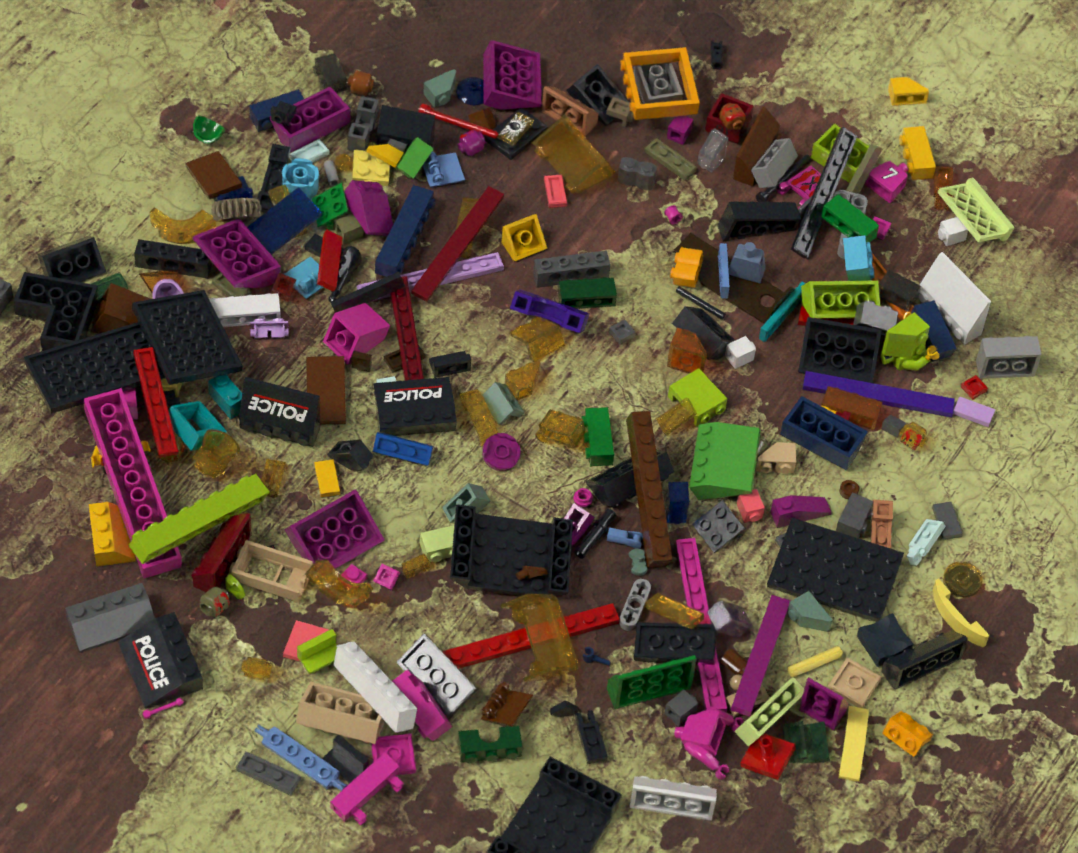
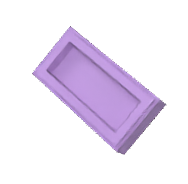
(973, 411)

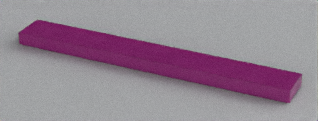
(760, 656)

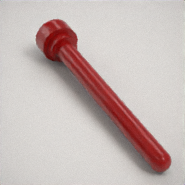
(424, 108)

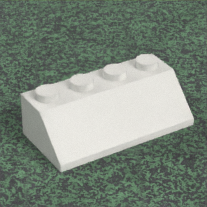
(673, 798)

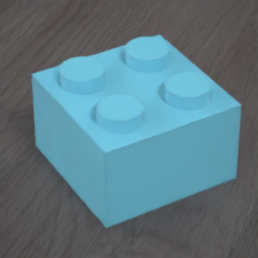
(858, 259)

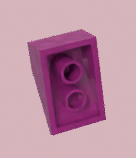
(369, 206)
(823, 704)

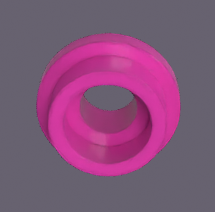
(583, 493)

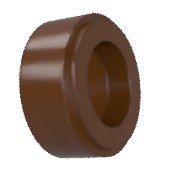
(847, 488)

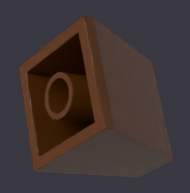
(115, 309)

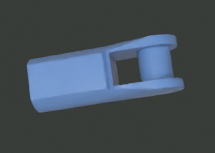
(621, 537)

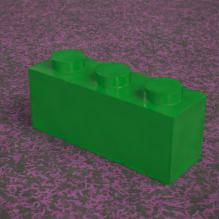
(849, 219)
(598, 437)

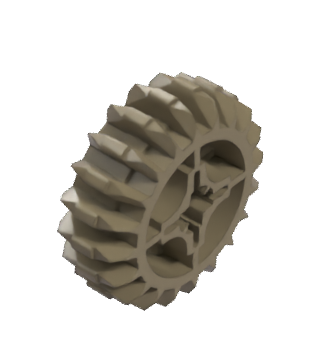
(236, 208)

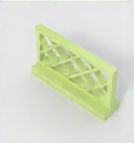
(981, 205)

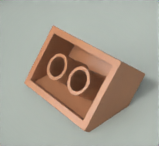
(558, 103)

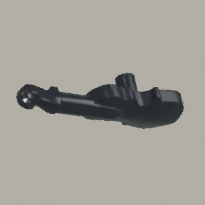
(350, 261)

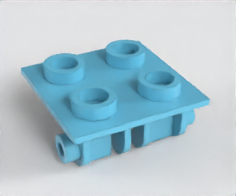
(306, 277)

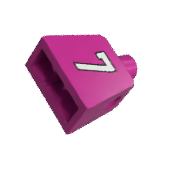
(888, 180)

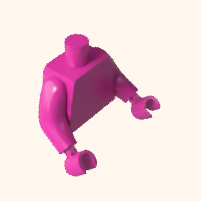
(703, 735)

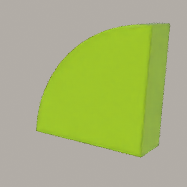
(234, 587)

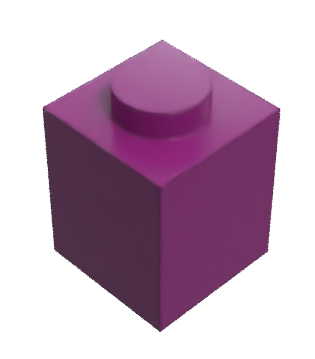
(680, 129)

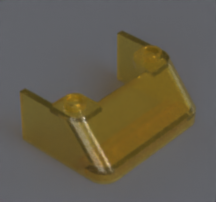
(546, 634)

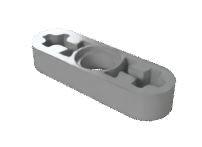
(636, 612)

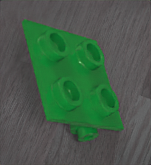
(331, 204)

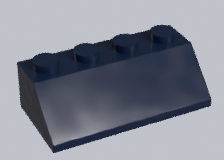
(823, 432)

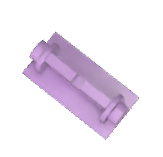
(262, 327)

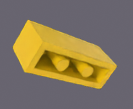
(917, 153)

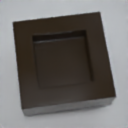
(361, 361)

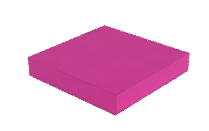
(398, 746)

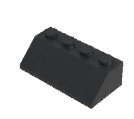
(619, 481)
(924, 659)

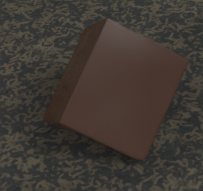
(483, 118)

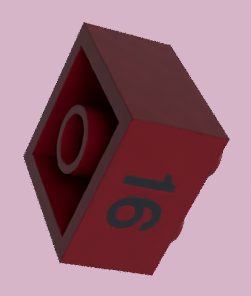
(714, 120)

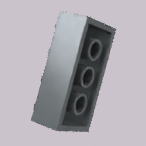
(109, 617)

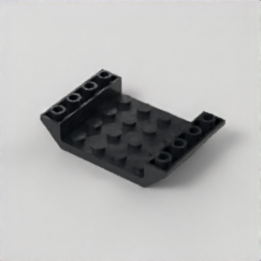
(494, 548)
(560, 814)

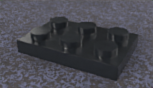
(528, 137)

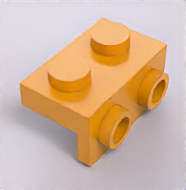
(907, 733)

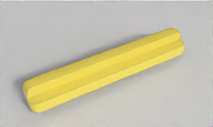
(815, 661)

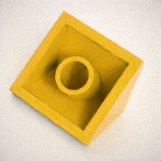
(523, 237)

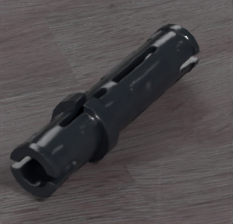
(599, 527)

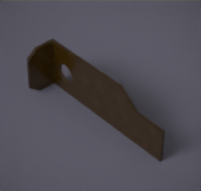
(742, 292)

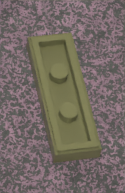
(670, 159)
(864, 169)

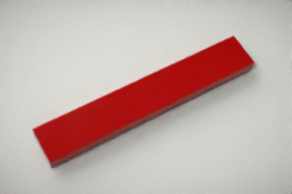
(155, 402)

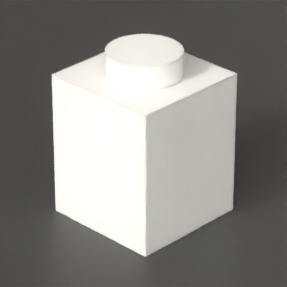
(952, 231)
(740, 352)

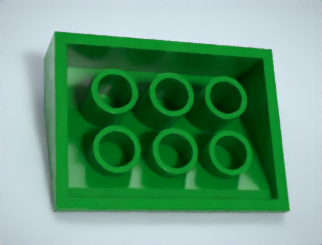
(651, 682)

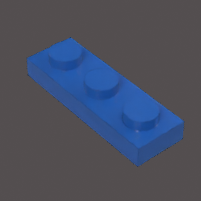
(403, 448)

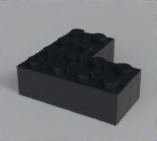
(61, 302)

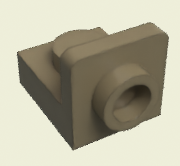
(621, 110)

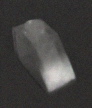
(713, 151)

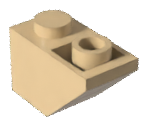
(778, 458)

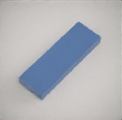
(723, 270)

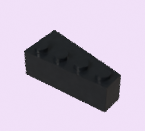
(757, 219)

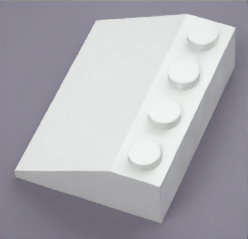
(957, 298)

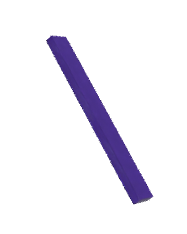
(888, 395)

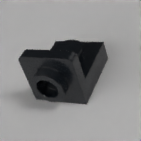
(283, 113)

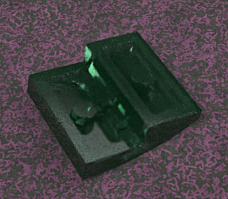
(809, 741)

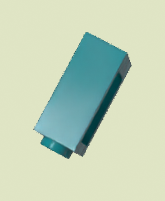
(200, 415)

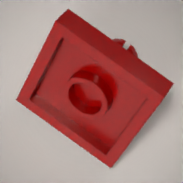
(768, 756)

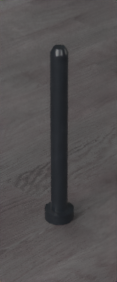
(763, 196)

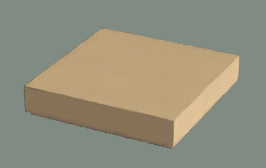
(854, 682)

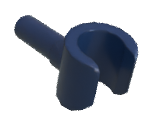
(591, 657)

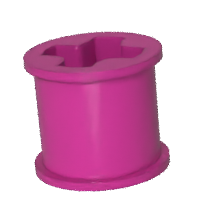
(673, 214)

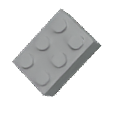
(657, 83)
(1008, 357)

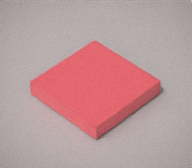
(300, 634)

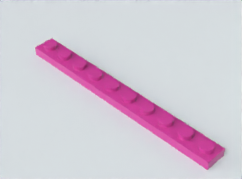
(696, 598)

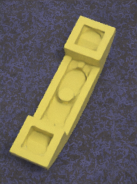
(955, 620)
(854, 743)

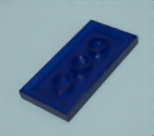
(284, 220)

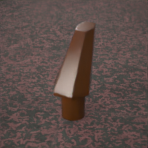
(530, 571)

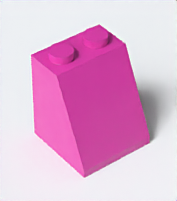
(355, 330)

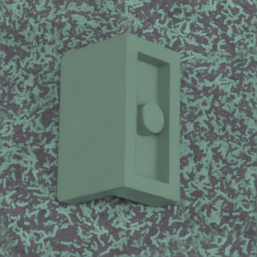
(502, 403)

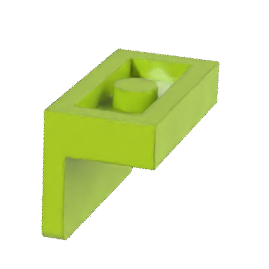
(318, 651)

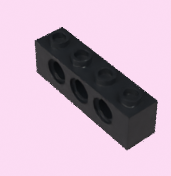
(172, 258)

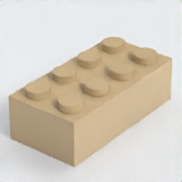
(339, 713)

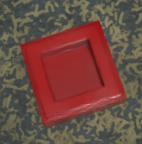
(974, 387)

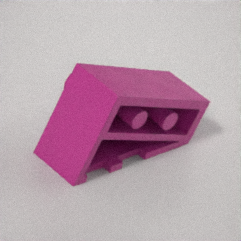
(429, 716)

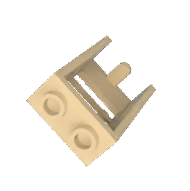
(296, 583)

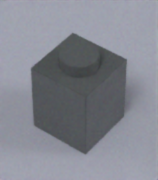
(681, 707)

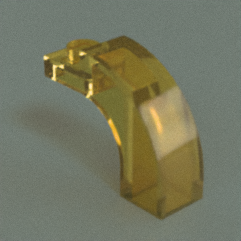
(181, 230)
(335, 586)

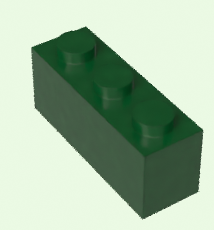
(588, 293)

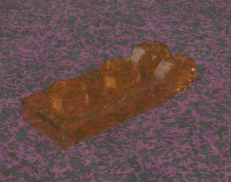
(942, 178)

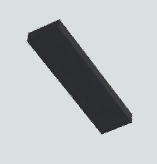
(369, 292)

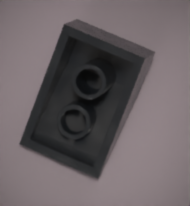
(596, 92)

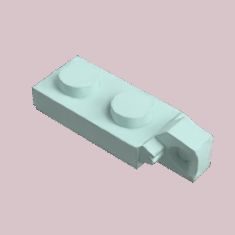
(924, 540)

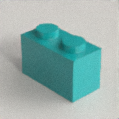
(226, 395)

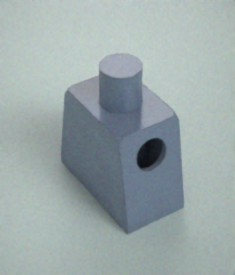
(748, 263)

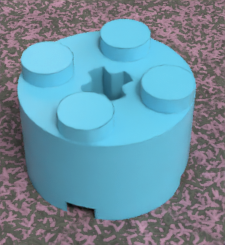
(301, 174)

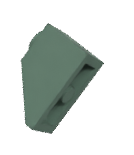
(440, 88)
(470, 496)
(809, 613)

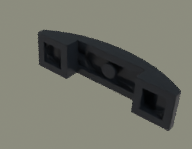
(273, 178)

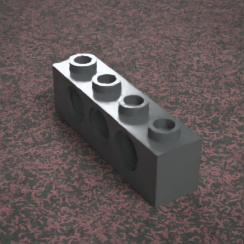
(571, 267)

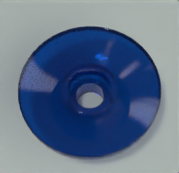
(471, 91)

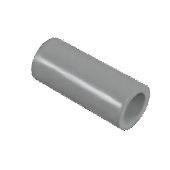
(331, 173)

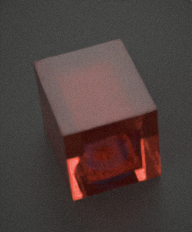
(284, 286)

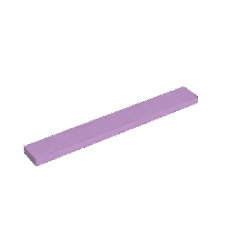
(460, 271)

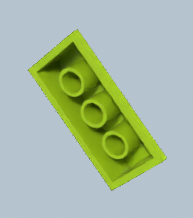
(837, 298)

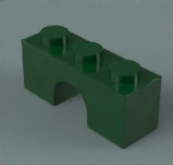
(474, 749)

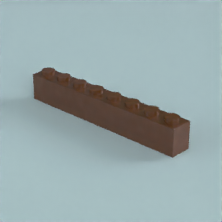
(648, 489)

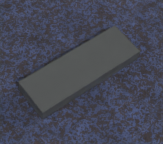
(268, 773)

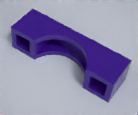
(554, 311)

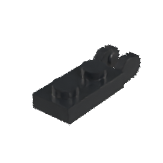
(591, 738)

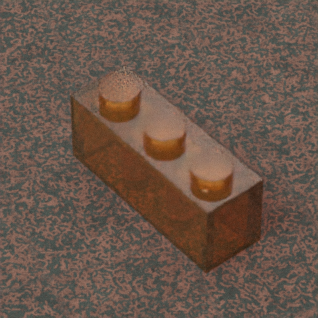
(863, 410)

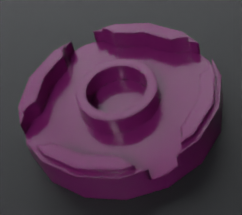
(501, 452)

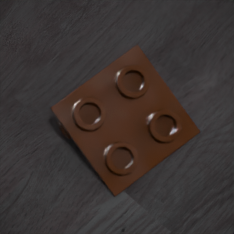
(505, 705)

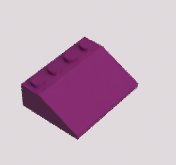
(511, 77)
(239, 255)
(336, 531)

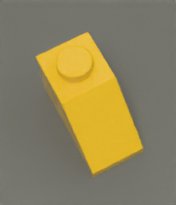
(906, 91)

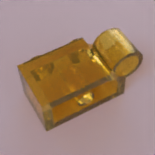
(561, 429)

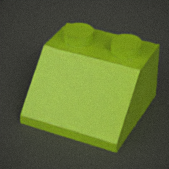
(906, 337)

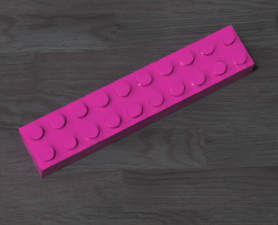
(128, 472)

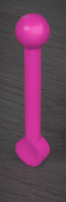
(147, 714)

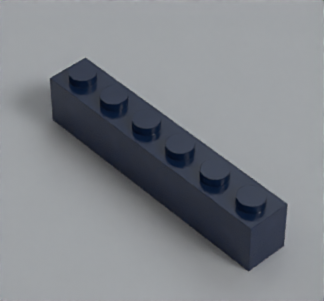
(405, 231)

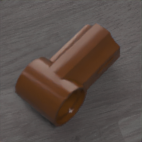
(734, 662)

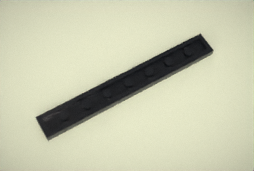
(823, 192)

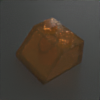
(686, 352)

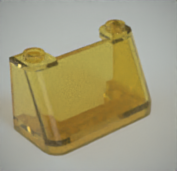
(572, 156)

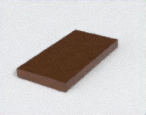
(327, 380)

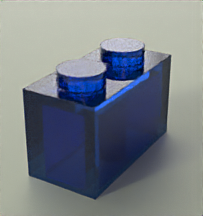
(677, 502)

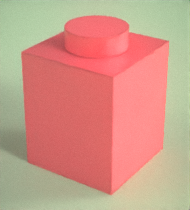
(750, 506)

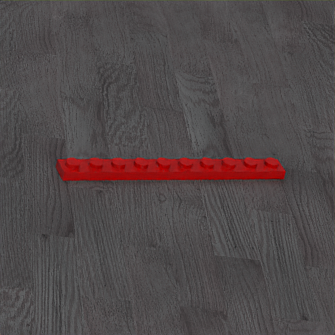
(518, 640)

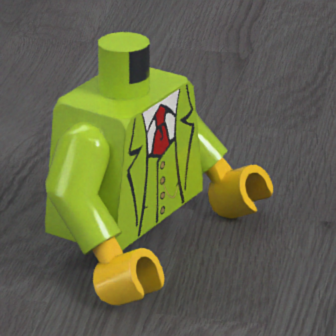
(916, 361)

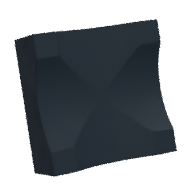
(883, 639)

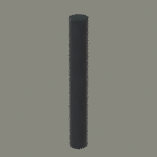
(701, 303)

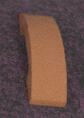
(881, 522)

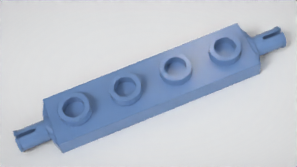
(300, 758)

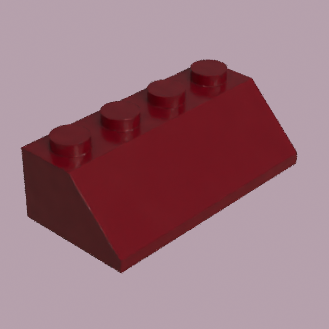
(222, 552)

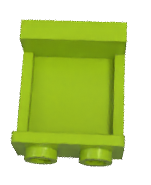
(703, 394)

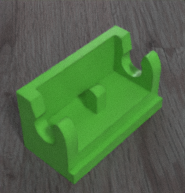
(414, 158)

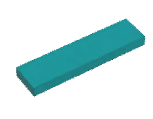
(781, 313)

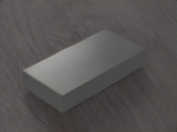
(946, 513)

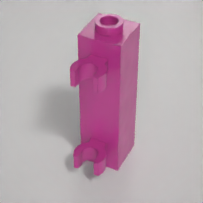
(365, 786)

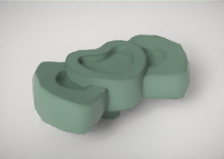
(639, 565)

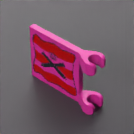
(802, 184)

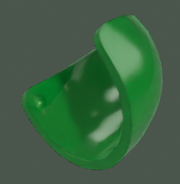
(207, 130)

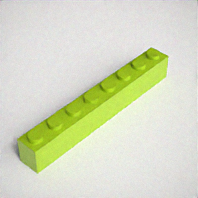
(198, 518)

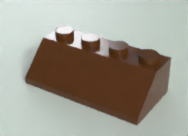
(759, 139)

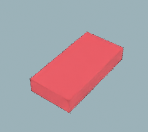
(555, 191)

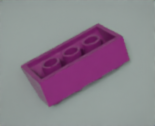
(314, 119)

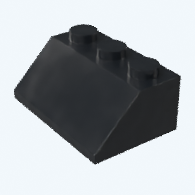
(405, 126)
(73, 260)
(708, 331)

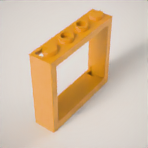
(660, 109)

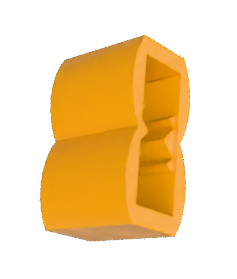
(687, 267)

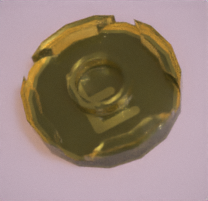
(962, 579)

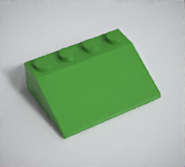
(724, 460)

